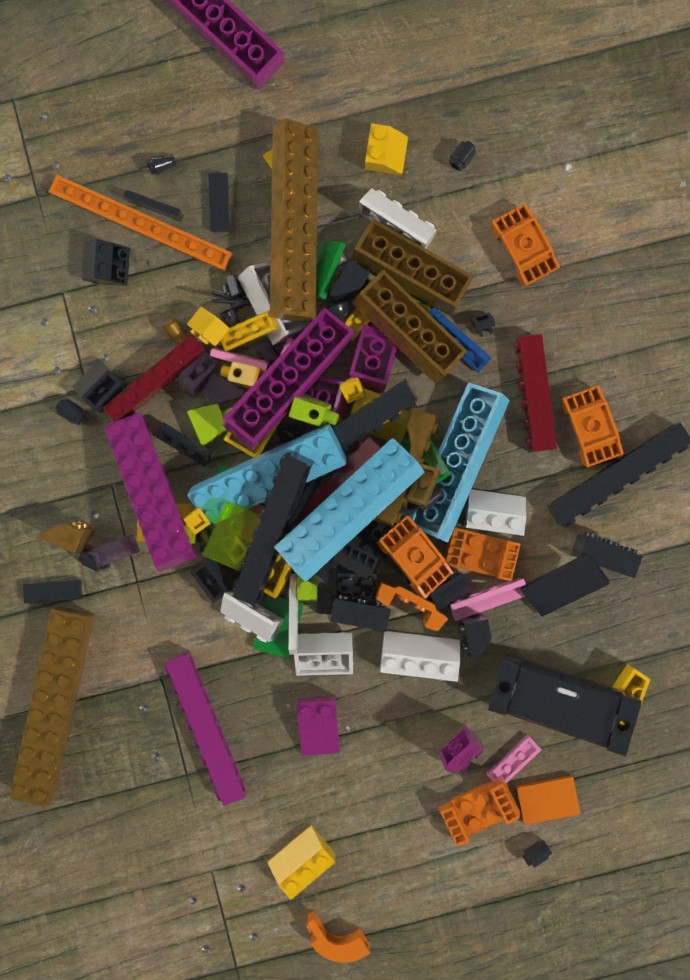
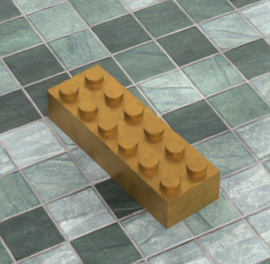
(412, 267)
(409, 326)

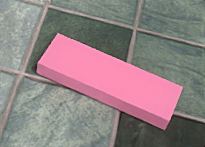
(239, 358)
(514, 760)

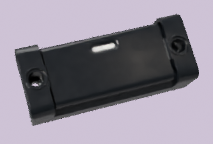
(565, 703)

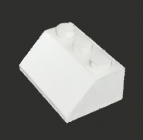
(495, 512)
(251, 618)
(324, 654)

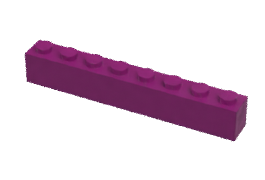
(206, 728)

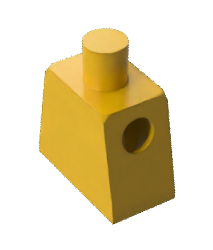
(242, 374)

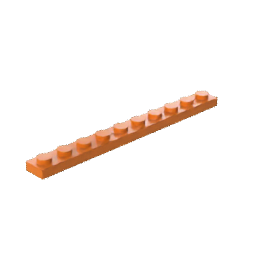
(140, 223)

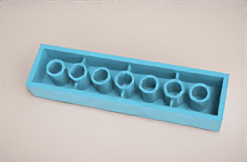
(463, 454)
(252, 480)
(349, 509)

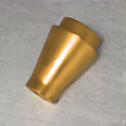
(174, 330)

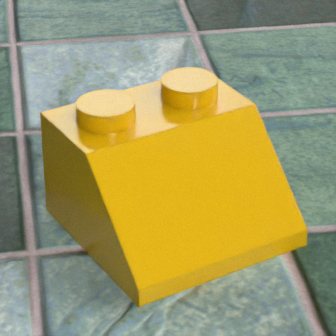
(386, 150)

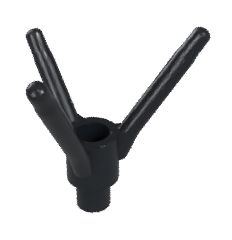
(235, 302)

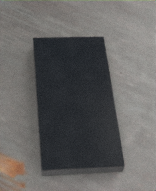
(565, 584)

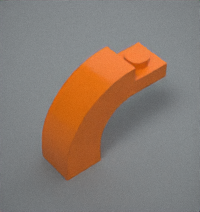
(337, 948)

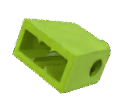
(306, 408)
(208, 422)
(306, 590)

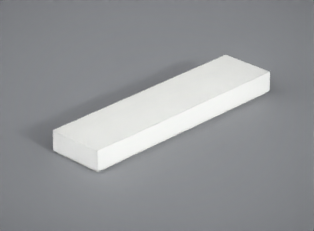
(293, 616)

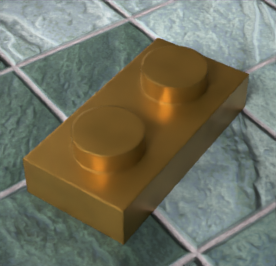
(423, 486)

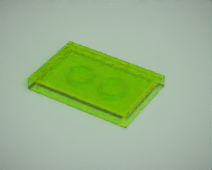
(231, 535)

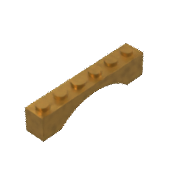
(419, 430)

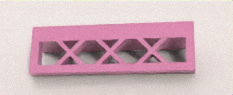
(487, 598)

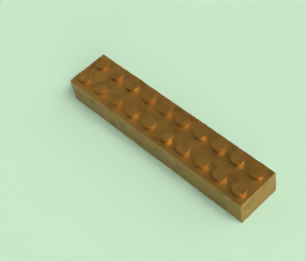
(294, 221)
(52, 706)

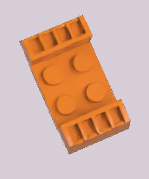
(525, 244)
(593, 426)
(481, 553)
(415, 556)
(433, 618)
(479, 810)

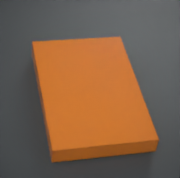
(548, 800)

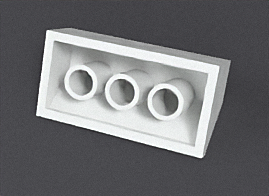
(390, 213)
(256, 284)
(420, 656)

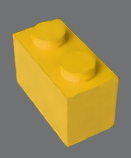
(207, 327)

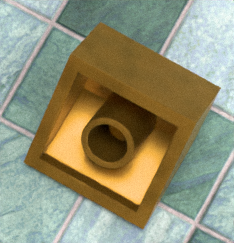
(69, 536)

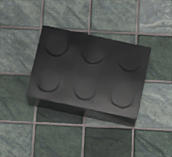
(608, 554)

